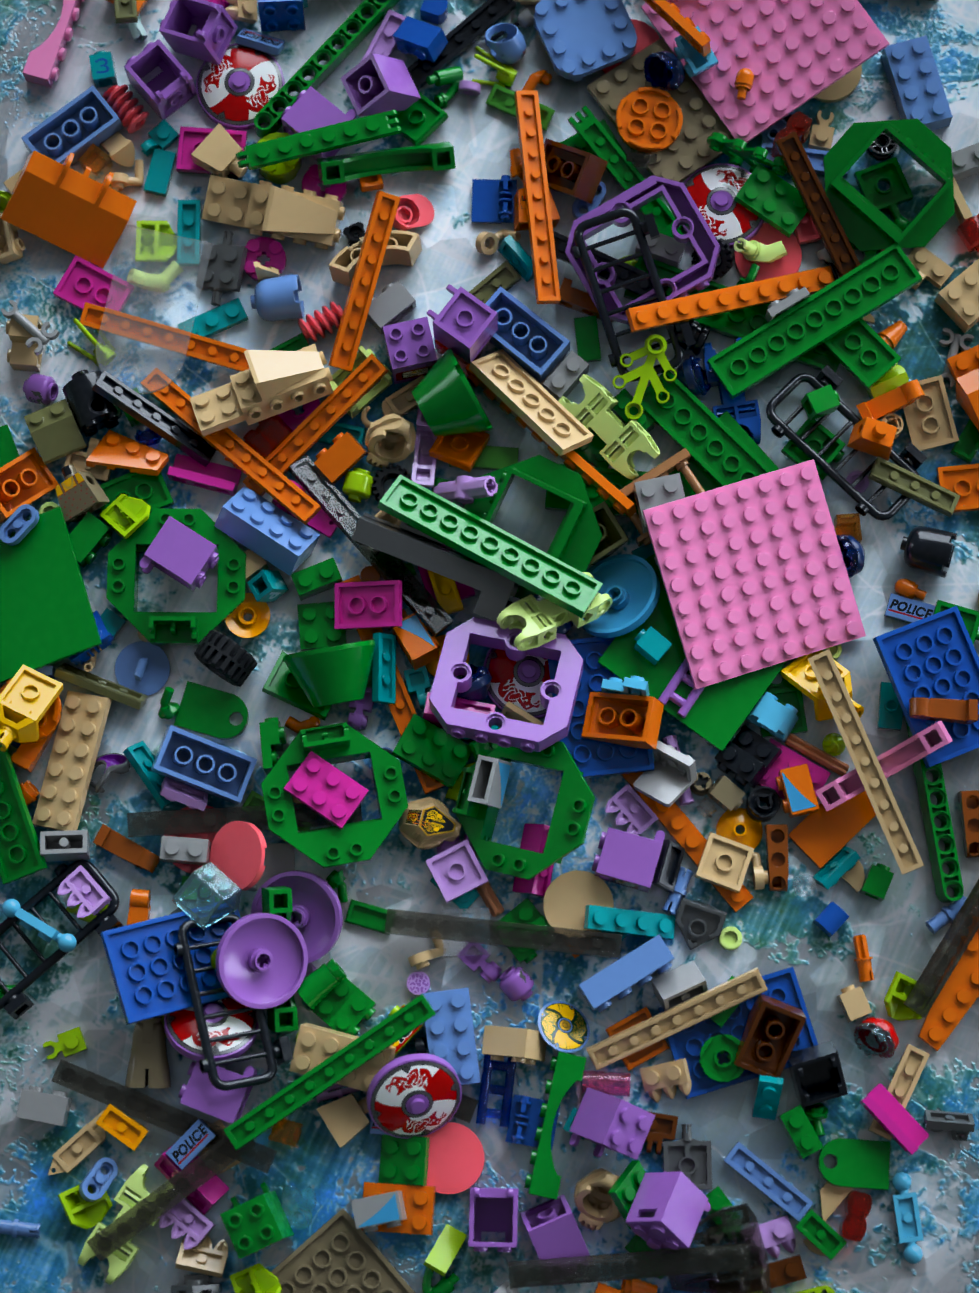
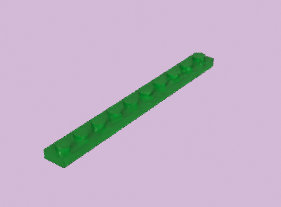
(329, 1072)

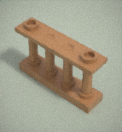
(678, 461)

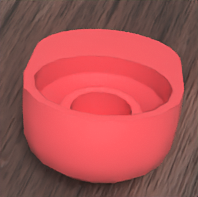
(413, 212)

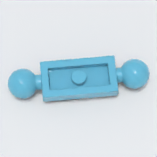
(12, 908)
(907, 1217)

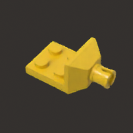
(801, 676)
(24, 705)

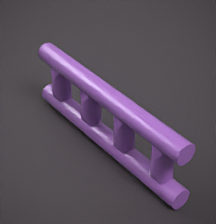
(669, 694)

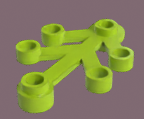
(646, 372)

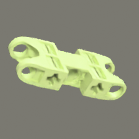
(621, 439)
(544, 617)
(119, 1260)

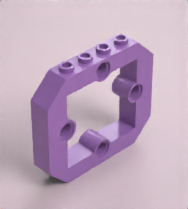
(686, 214)
(513, 733)

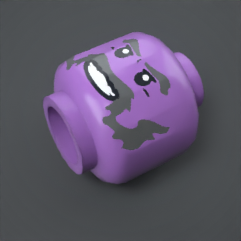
(40, 389)
(516, 983)

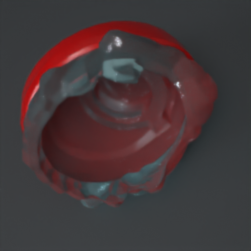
(876, 1037)

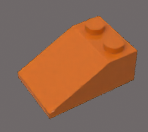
(24, 482)
(623, 719)

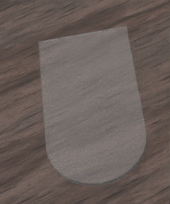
(151, 308)

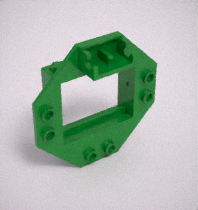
(863, 222)
(579, 530)
(175, 627)
(567, 823)
(330, 844)

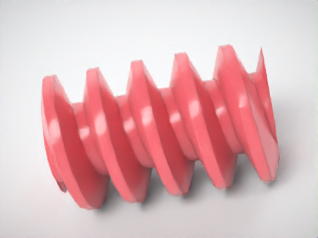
(125, 108)
(321, 322)

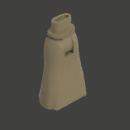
(148, 1056)

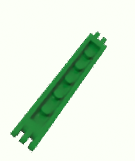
(319, 140)
(621, 170)

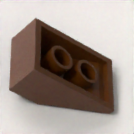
(573, 170)
(769, 1036)

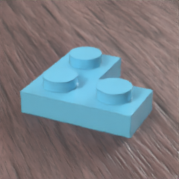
(630, 686)

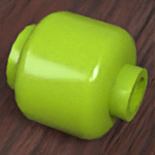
(358, 485)

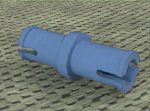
(674, 898)
(946, 916)
(19, 1228)

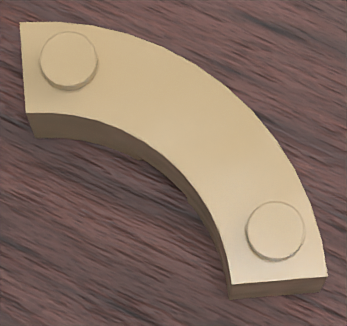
(401, 249)

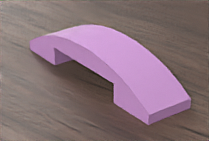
(424, 465)

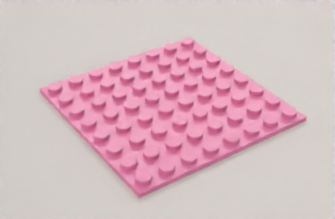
(787, 45)
(754, 573)

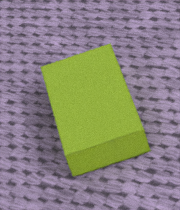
(445, 1250)

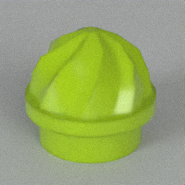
(833, 744)

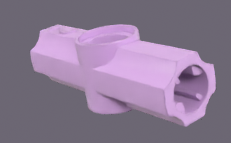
(467, 489)

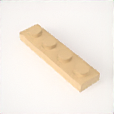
(903, 1082)

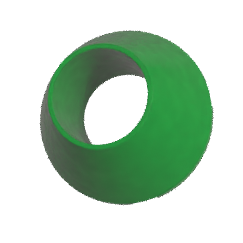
(449, 400)
(333, 672)

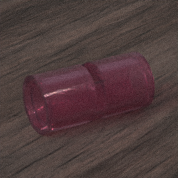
(610, 1083)

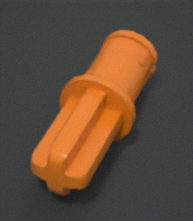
(863, 960)

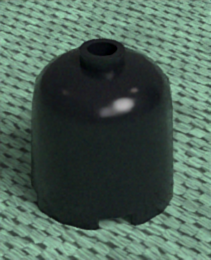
(928, 549)

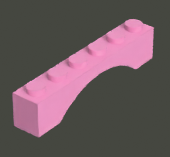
(44, 60)
(890, 762)

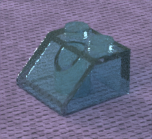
(208, 895)

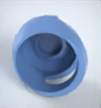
(508, 49)

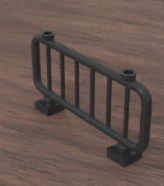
(640, 230)
(909, 458)
(15, 1001)
(278, 1051)

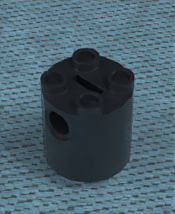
(88, 407)

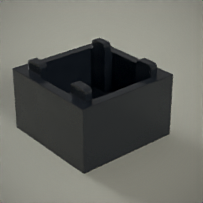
(817, 1074)

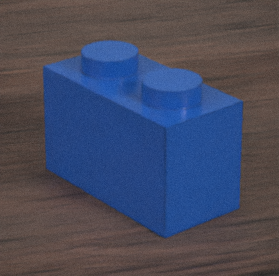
(420, 39)

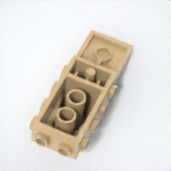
(274, 211)
(270, 387)

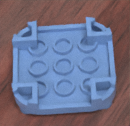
(584, 35)

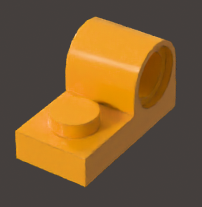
(122, 1127)

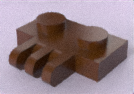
(662, 1128)

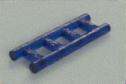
(487, 1088)

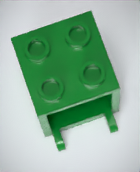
(256, 1223)

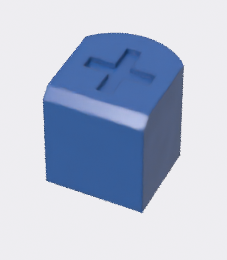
(434, 11)
(831, 919)

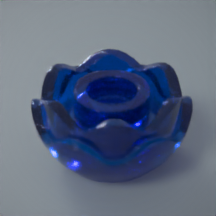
(147, 437)

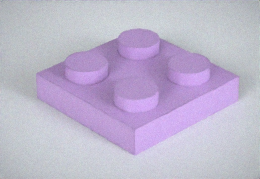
(456, 871)

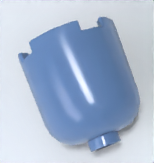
(278, 298)

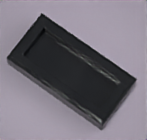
(668, 866)

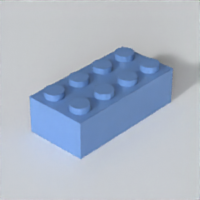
(916, 83)
(74, 128)
(526, 336)
(267, 530)
(203, 765)
(625, 973)
(452, 1033)

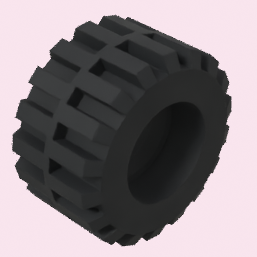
(225, 658)

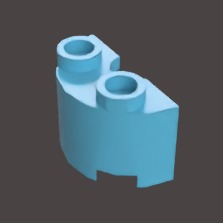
(694, 60)
(773, 716)

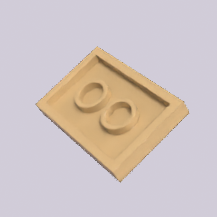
(930, 417)

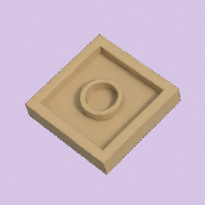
(724, 862)

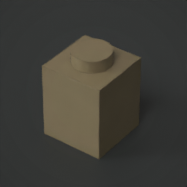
(726, 794)

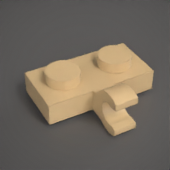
(930, 267)
(79, 459)

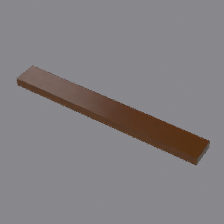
(817, 203)

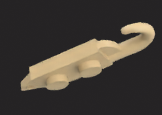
(399, 402)
(78, 1147)

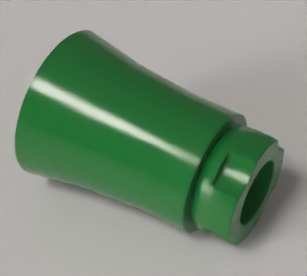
(321, 983)

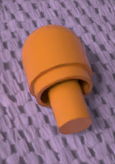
(743, 82)
(909, 589)

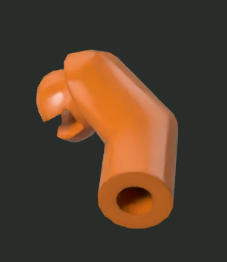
(536, 78)
(296, 725)

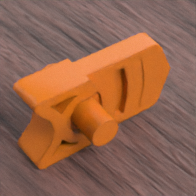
(516, 164)

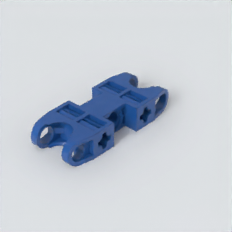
(743, 411)

